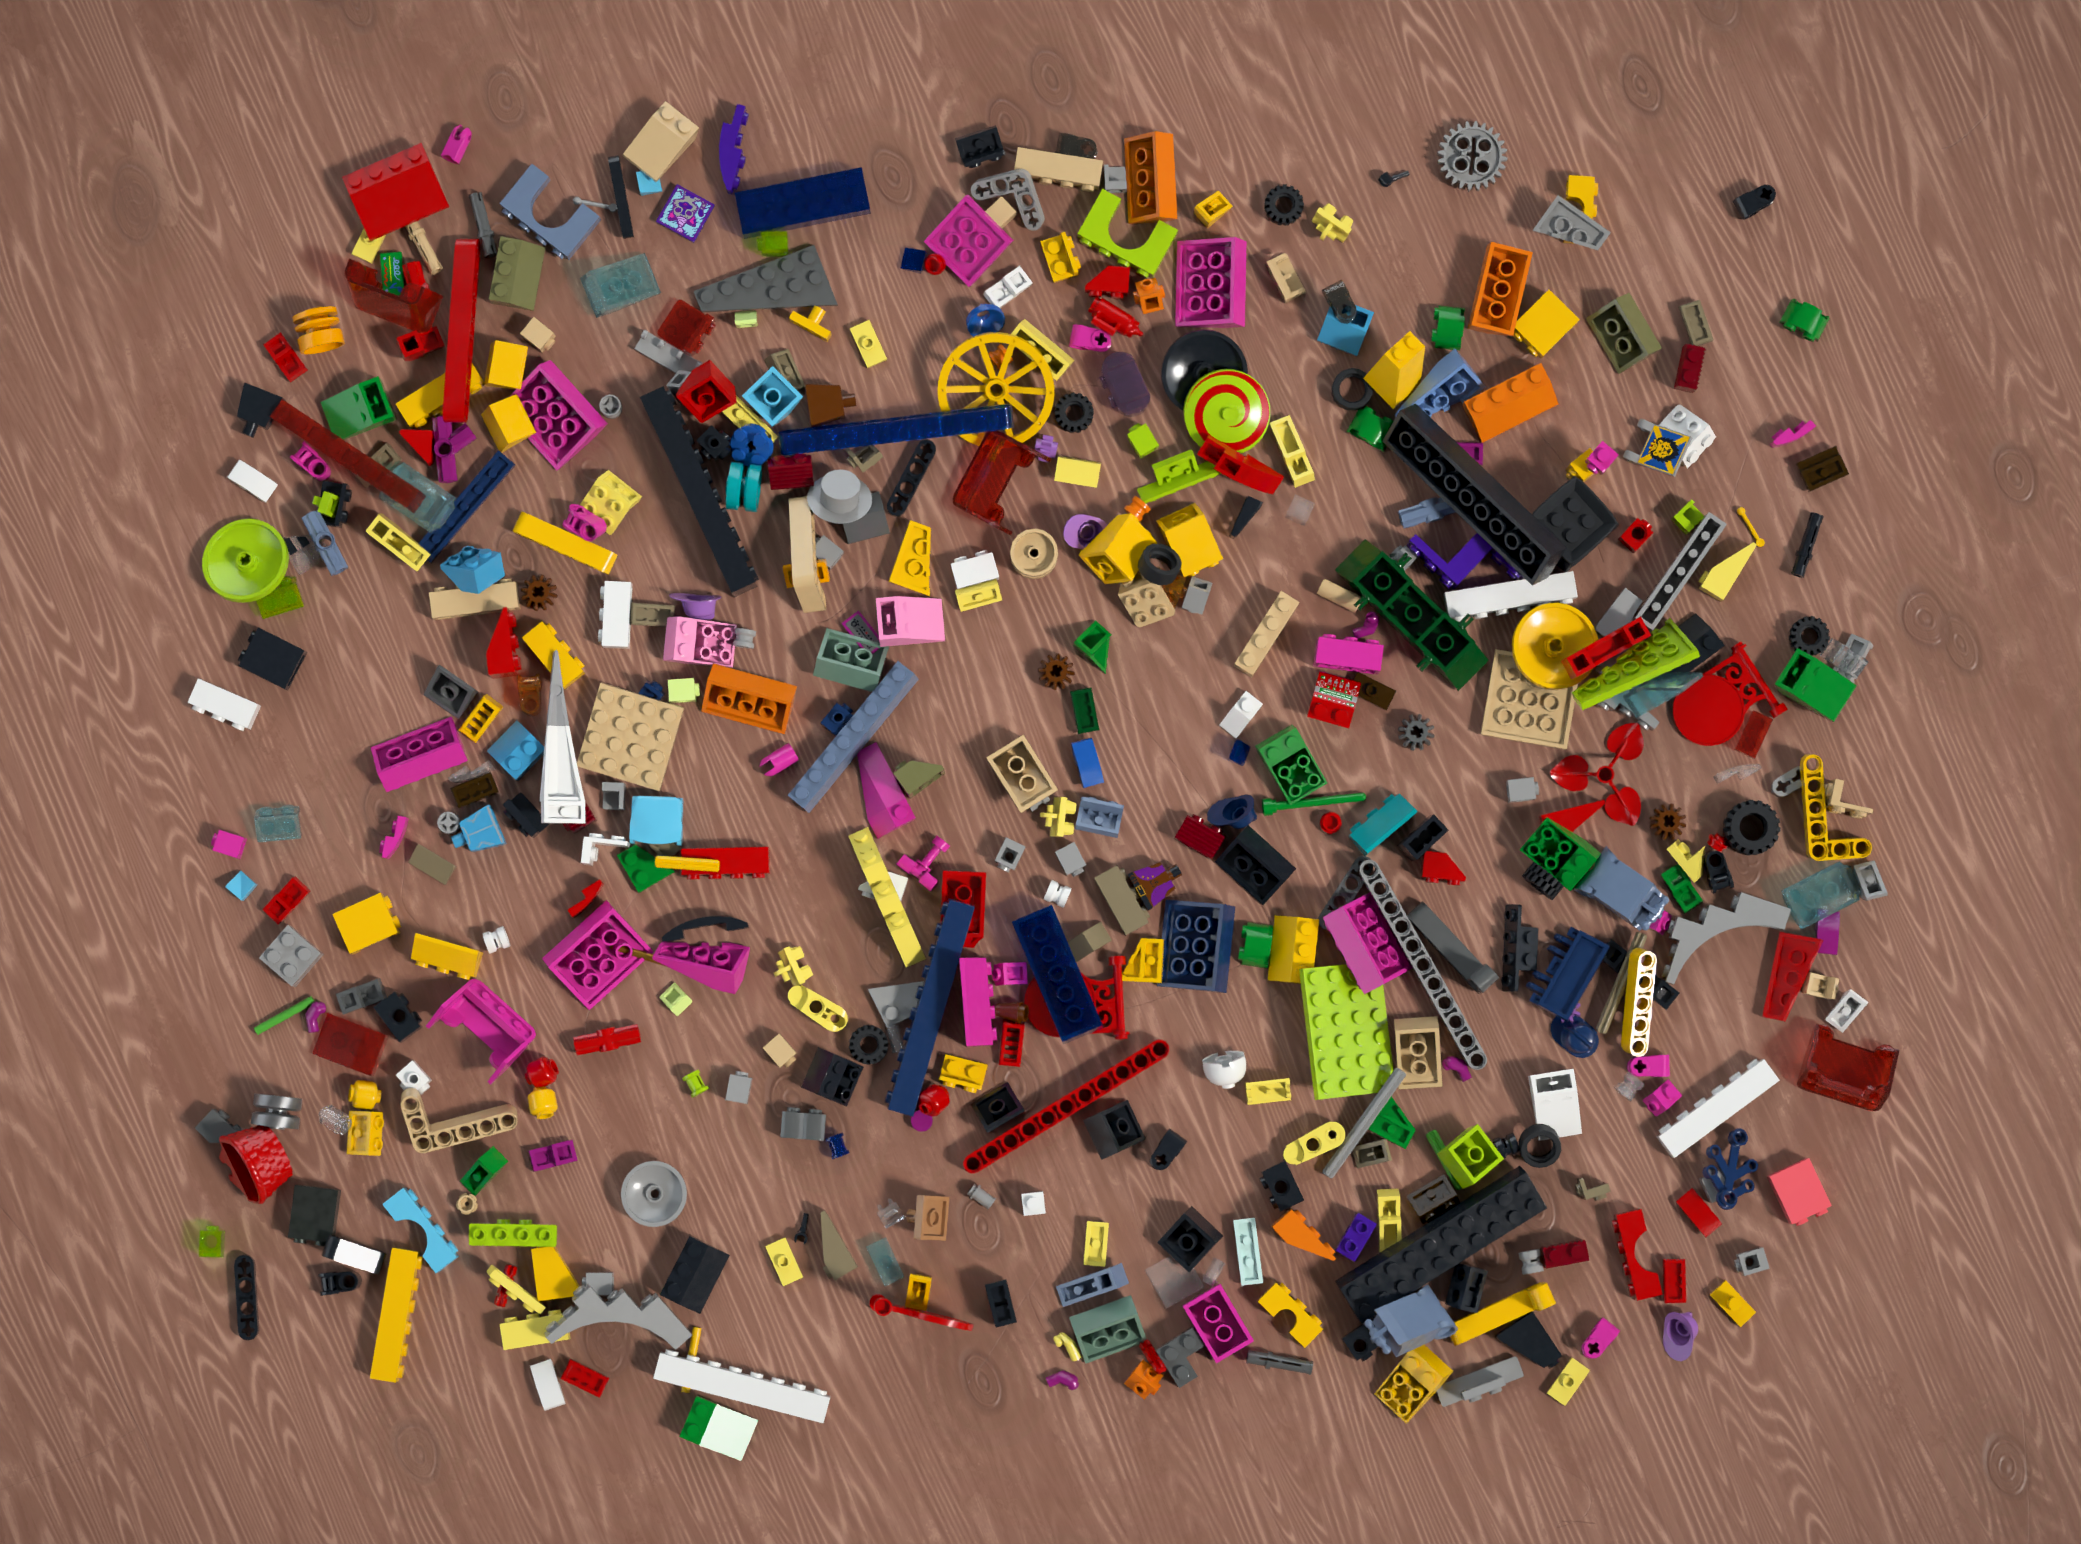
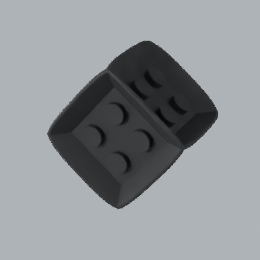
(1576, 520)

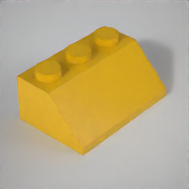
(1292, 948)
(446, 956)

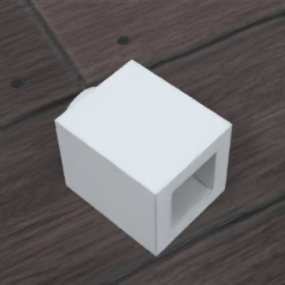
(1033, 1203)

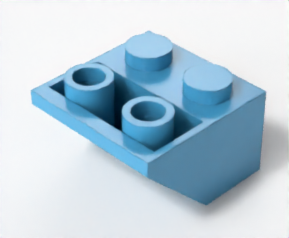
(1345, 336)
(474, 569)

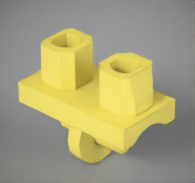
(1330, 225)
(1056, 817)
(789, 968)

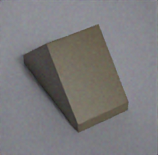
(1089, 941)
(1372, 1153)

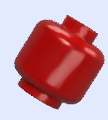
(541, 1072)
(933, 1100)

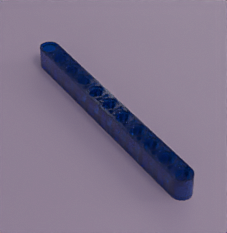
(895, 429)

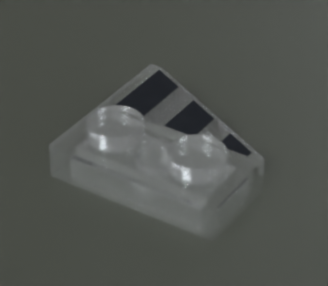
(303, 552)

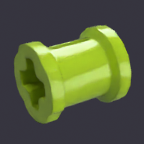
(695, 1083)

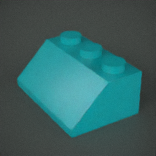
(1381, 823)

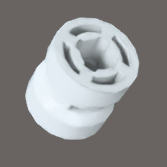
(1057, 893)
(501, 939)

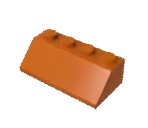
(1150, 178)
(1499, 290)
(1510, 403)
(748, 698)

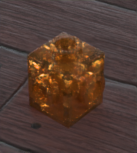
(1175, 590)

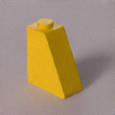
(552, 1274)

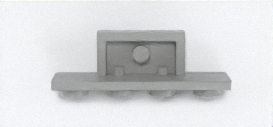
(1479, 1382)

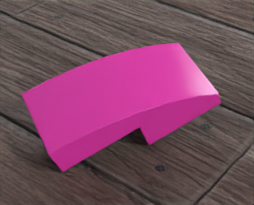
(1786, 437)
(391, 844)

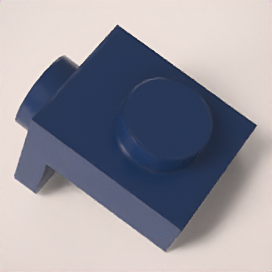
(652, 690)

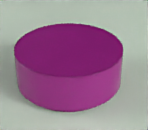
(921, 1121)

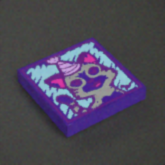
(685, 213)

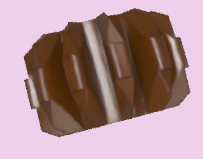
(539, 585)
(1049, 669)
(1660, 821)

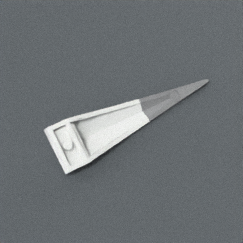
(561, 786)

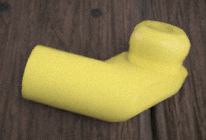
(1072, 1349)

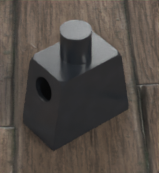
(256, 408)

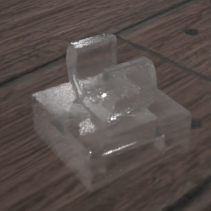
(890, 1214)

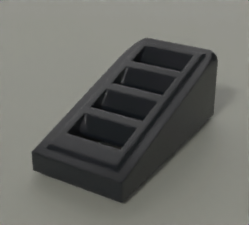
(1246, 513)

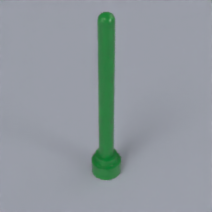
(1271, 806)

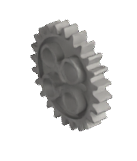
(1453, 154)

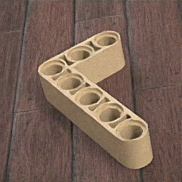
(804, 556)
(453, 1125)

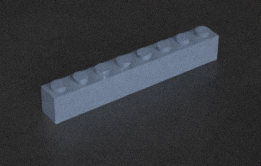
(853, 737)

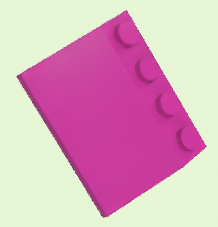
(1211, 283)
(558, 414)
(1367, 943)
(585, 958)
(977, 1002)

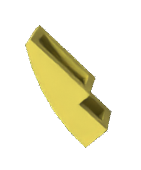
(1292, 451)
(1388, 1217)

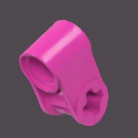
(1085, 338)
(309, 459)
(580, 522)
(1652, 1066)
(1602, 1336)

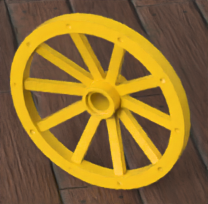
(1012, 340)

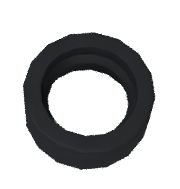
(1341, 402)
(1154, 574)
(1546, 1159)

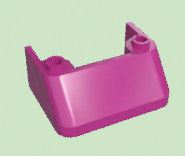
(490, 1021)

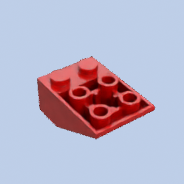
(502, 648)

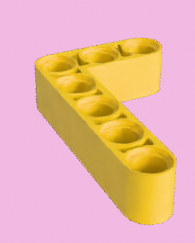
(1820, 817)
(1503, 1311)

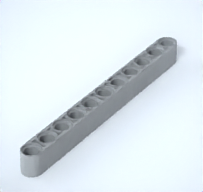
(1431, 971)

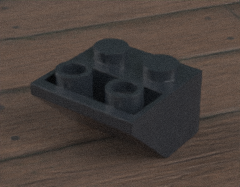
(832, 1076)

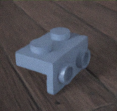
(1099, 816)

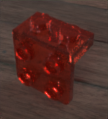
(686, 328)

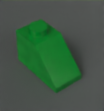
(484, 1170)

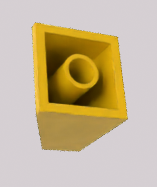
(1398, 370)
(1191, 538)
(1117, 548)

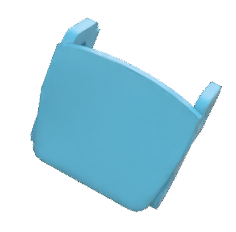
(656, 820)

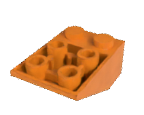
(1293, 1231)

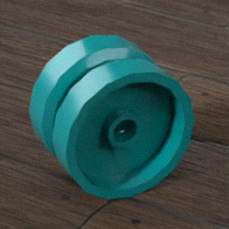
(746, 487)

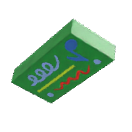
(392, 272)

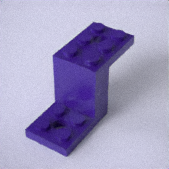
(1462, 563)

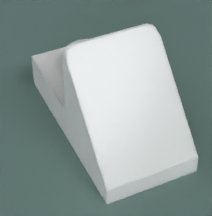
(1241, 714)
(1846, 1010)

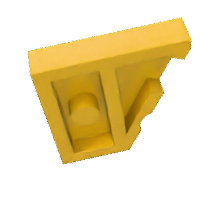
(1146, 962)

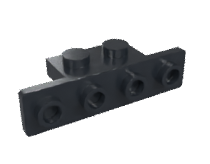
(1519, 948)

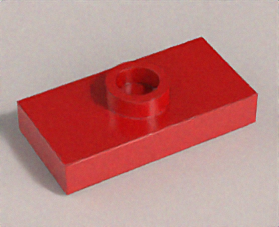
(1674, 1280)
(585, 1378)

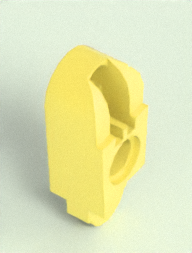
(803, 997)
(1297, 1151)

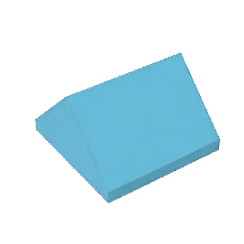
(772, 397)

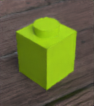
(1142, 440)

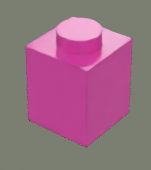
(228, 844)

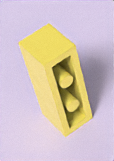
(1055, 356)
(529, 1331)

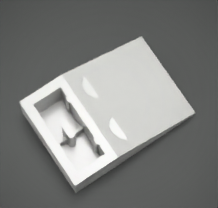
(1556, 1102)

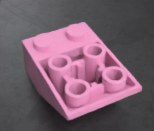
(909, 620)
(699, 642)

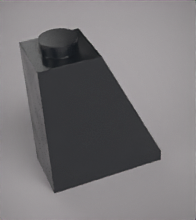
(1531, 1341)

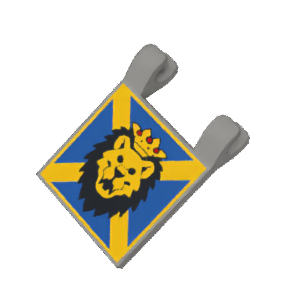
(1662, 450)

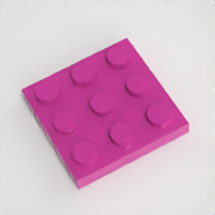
(968, 240)

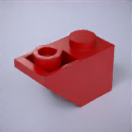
(1111, 281)
(1440, 866)

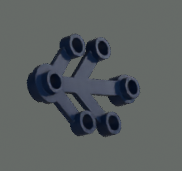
(1729, 1170)

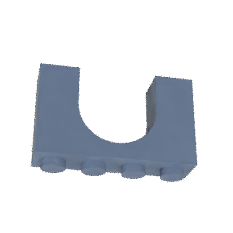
(563, 239)

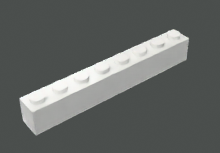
(742, 1387)

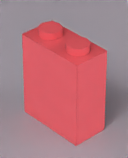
(1799, 1192)

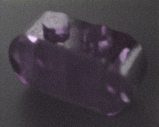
(1124, 384)

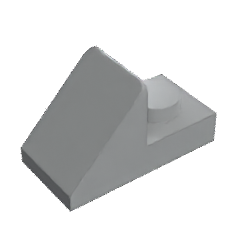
(1869, 881)

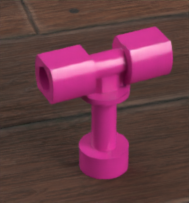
(920, 868)

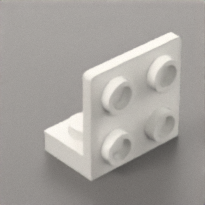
(590, 852)

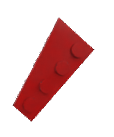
(1789, 970)

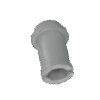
(981, 1196)

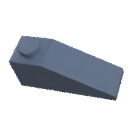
(1092, 1284)

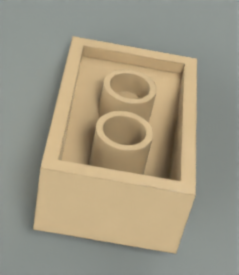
(661, 141)
(1022, 773)
(1418, 1052)

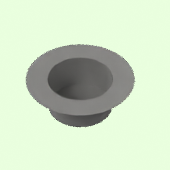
(839, 497)

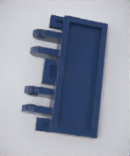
(1569, 975)

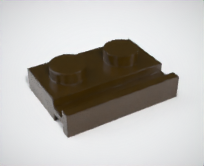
(1822, 469)

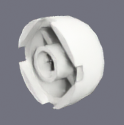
(1225, 1069)

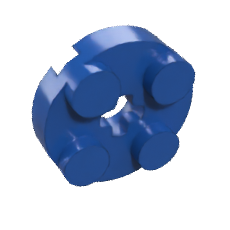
(741, 450)

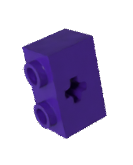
(1355, 1237)

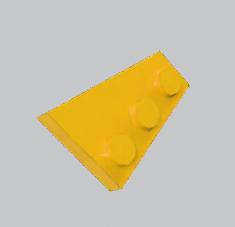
(913, 560)

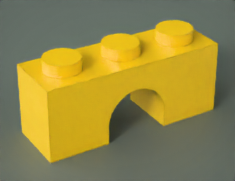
(1582, 190)
(1305, 1327)

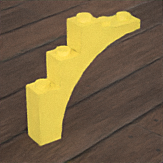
(886, 897)

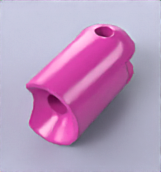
(457, 144)
(780, 759)

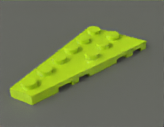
(1640, 663)

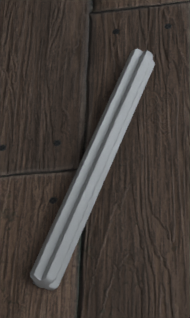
(1364, 1123)

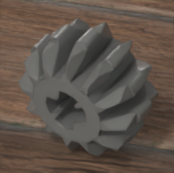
(1419, 726)

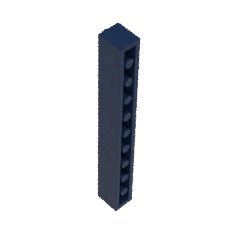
(930, 1006)

